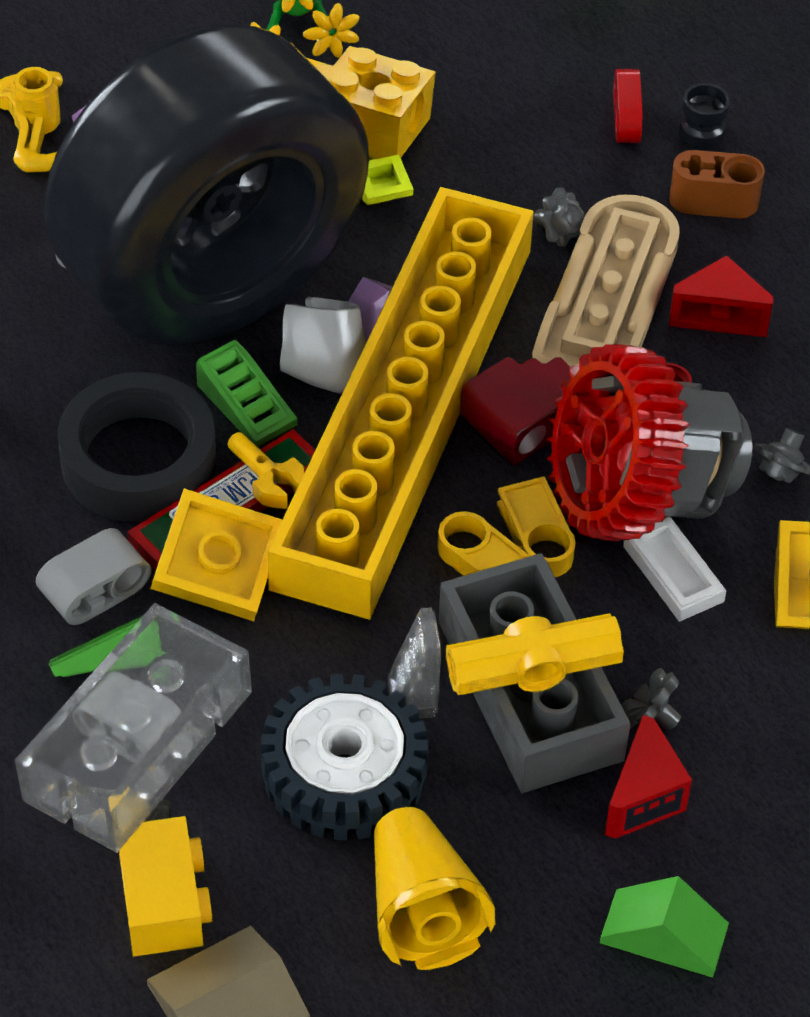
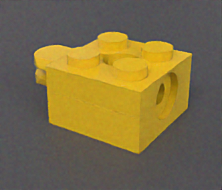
(387, 95)

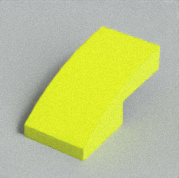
(386, 180)

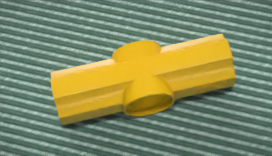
(534, 654)

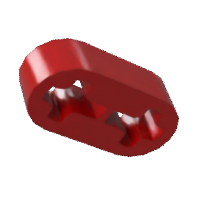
(627, 106)

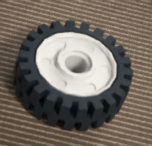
(348, 719)

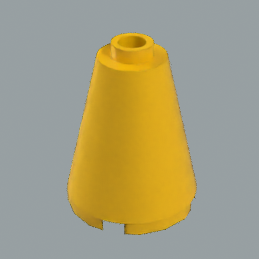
(425, 893)

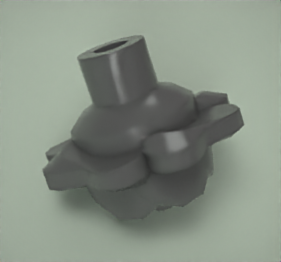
(560, 217)
(783, 458)

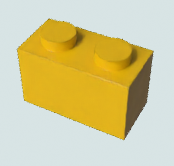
(161, 887)

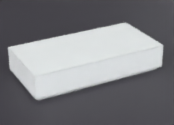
(676, 570)

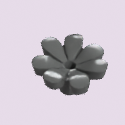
(653, 701)

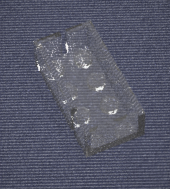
(134, 726)

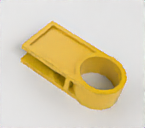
(534, 517)
(491, 552)

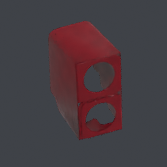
(514, 404)

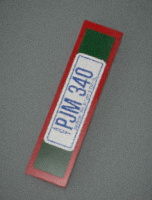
(230, 486)

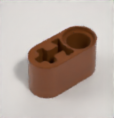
(716, 184)

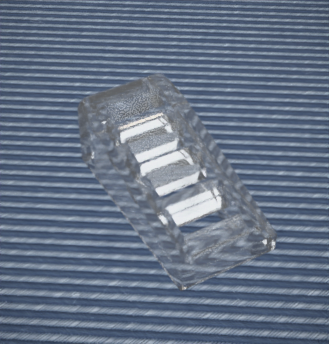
(418, 665)

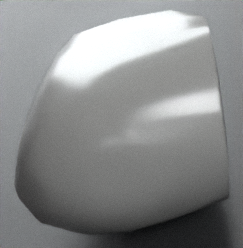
(322, 342)

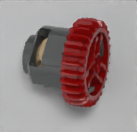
(642, 445)

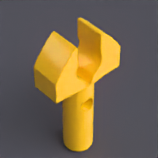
(284, 473)

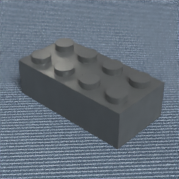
(545, 732)

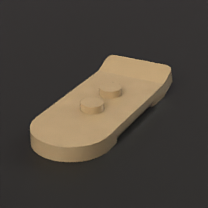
(610, 279)

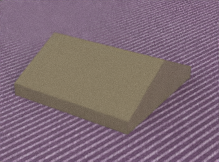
(229, 980)

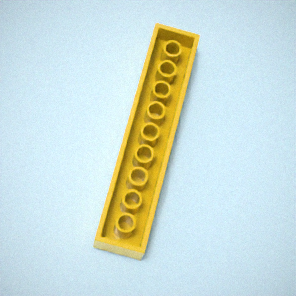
(400, 405)

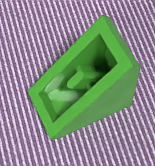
(666, 924)

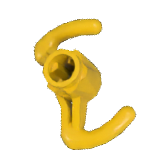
(35, 107)

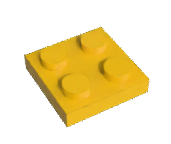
(216, 555)

